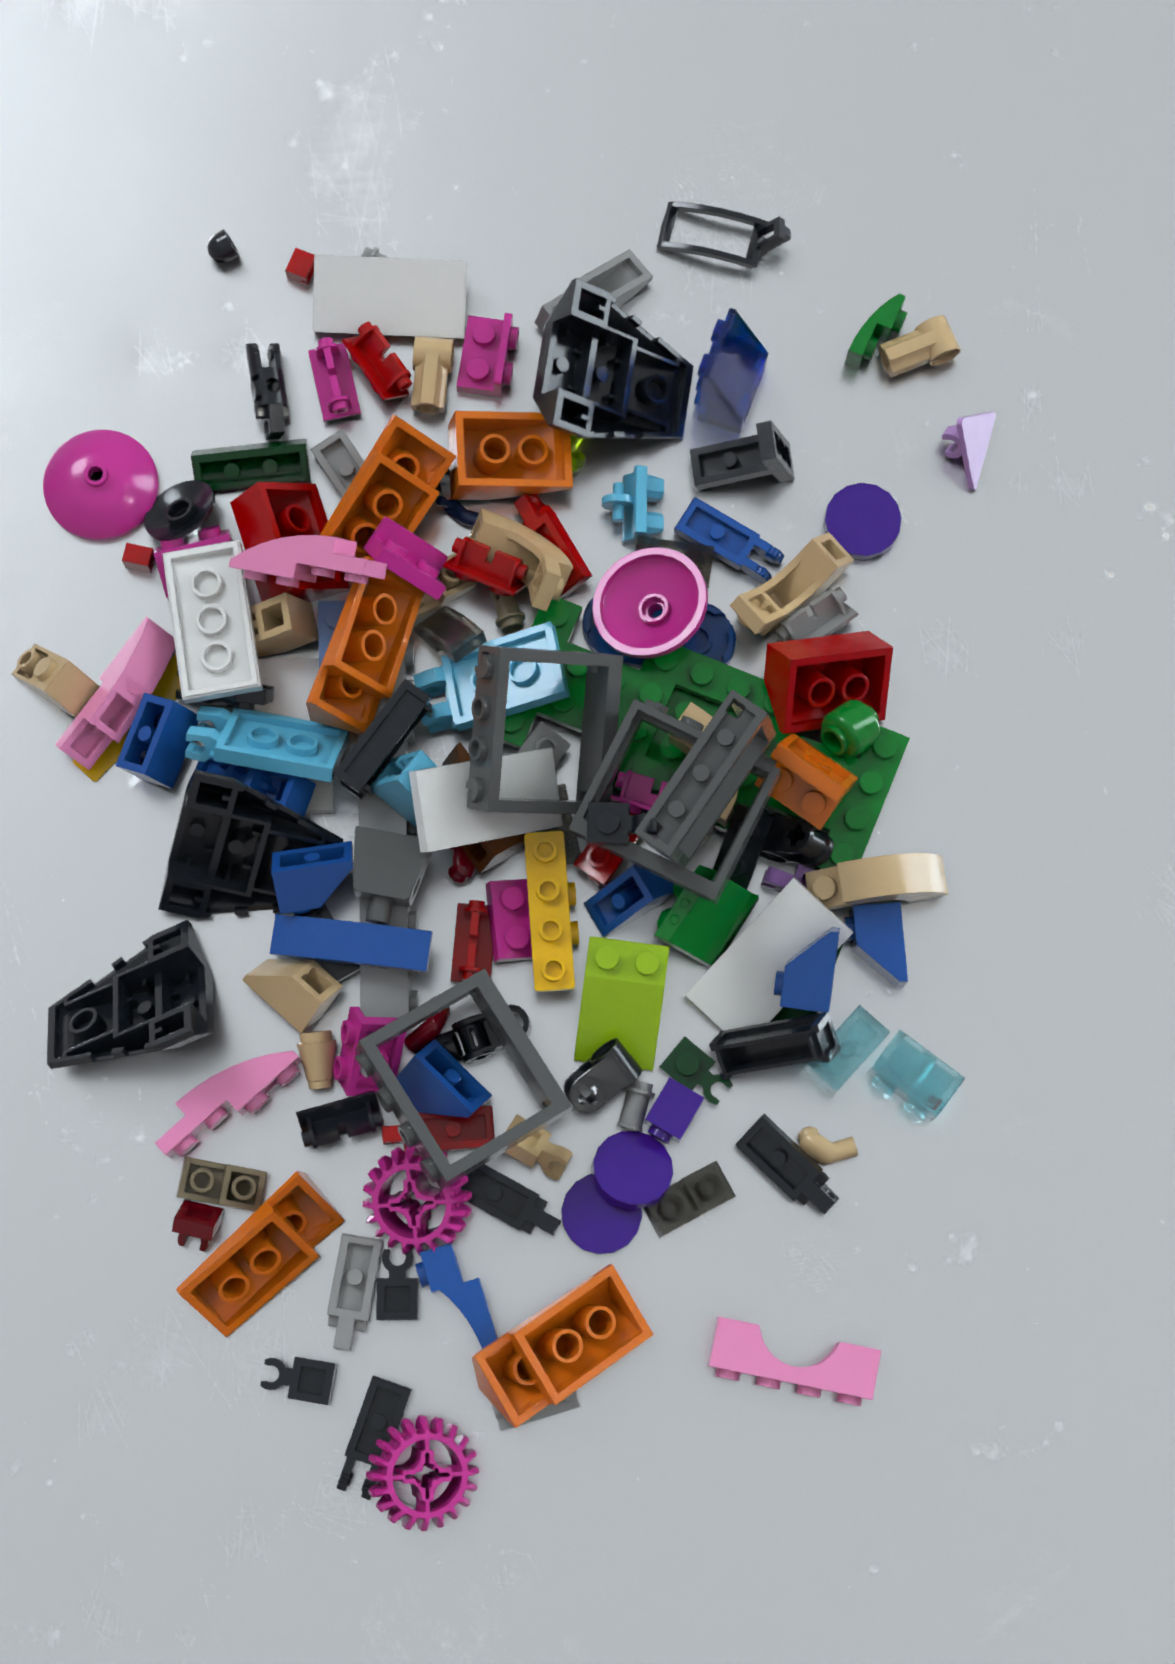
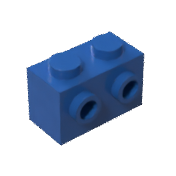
(157, 740)

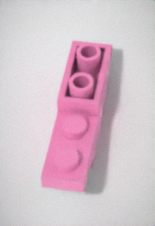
(305, 558)
(116, 701)
(240, 1085)

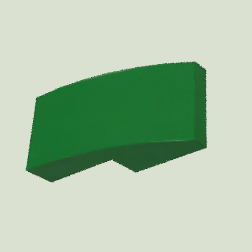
(877, 328)

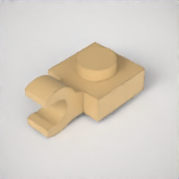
(540, 1149)

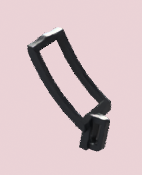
(757, 242)

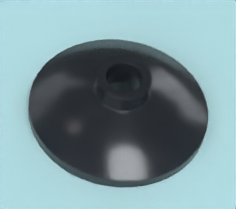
(179, 510)

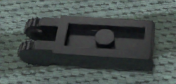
(381, 1408)

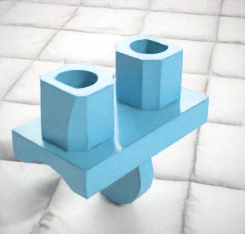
(630, 504)

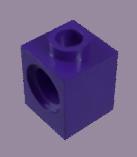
(672, 1112)

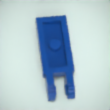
(730, 539)

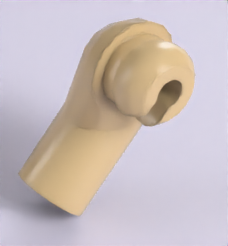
(822, 1149)

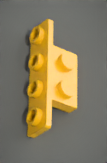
(549, 911)

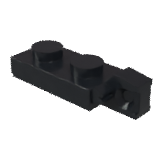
(787, 1164)
(509, 1201)

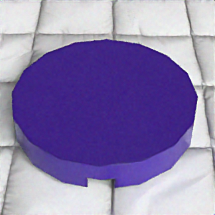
(863, 520)
(632, 1170)
(596, 1223)

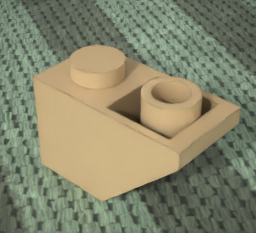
(55, 679)
(295, 989)

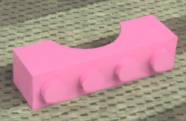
(846, 1370)

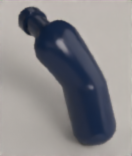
(457, 511)

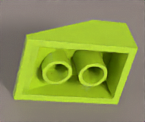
(622, 998)

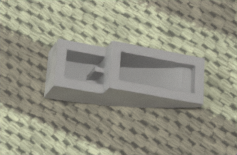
(619, 276)

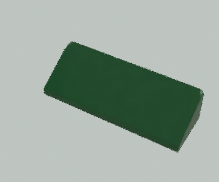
(252, 463)

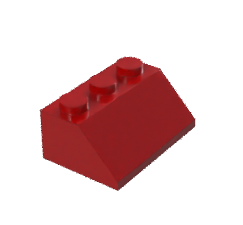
(281, 511)
(821, 673)

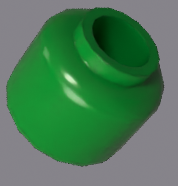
(850, 729)

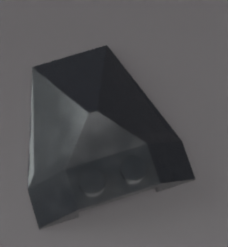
(607, 373)
(226, 848)
(138, 1008)

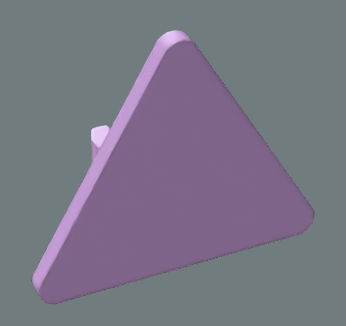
(971, 442)

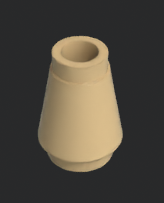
(317, 1057)

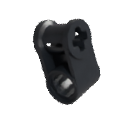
(796, 842)
(487, 1040)
(605, 1075)

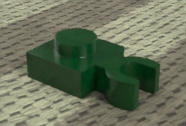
(691, 1068)

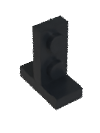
(743, 458)

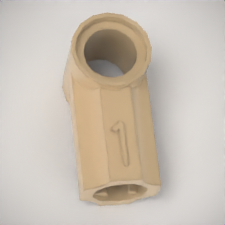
(929, 343)
(431, 364)

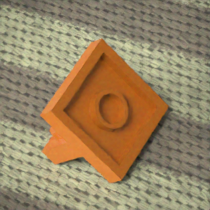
(809, 780)

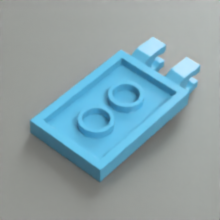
(528, 682)
(267, 742)

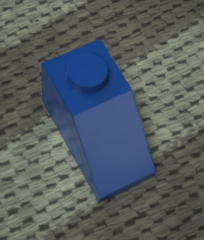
(309, 875)
(627, 899)
(880, 939)
(810, 975)
(441, 1084)

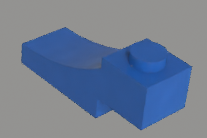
(285, 789)
(443, 1274)

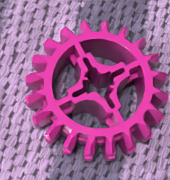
(416, 1233)
(422, 1490)

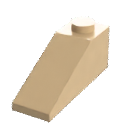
(283, 624)

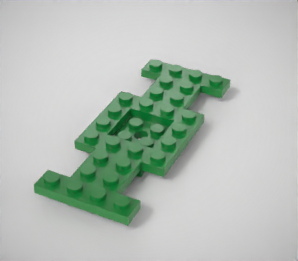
(711, 680)

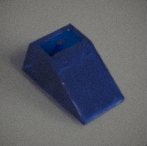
(730, 374)

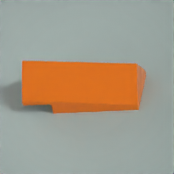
(392, 483)
(364, 652)
(262, 1254)
(560, 1347)

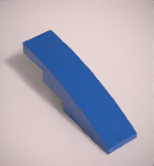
(351, 942)

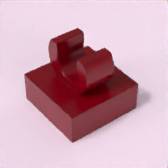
(197, 1221)

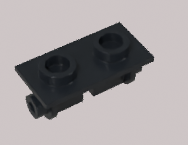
(746, 865)
(345, 1116)

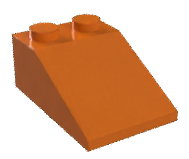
(507, 455)

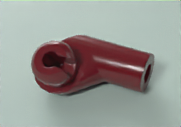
(462, 866)
(427, 1031)

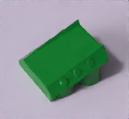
(702, 927)

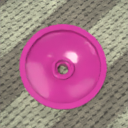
(107, 506)
(639, 587)

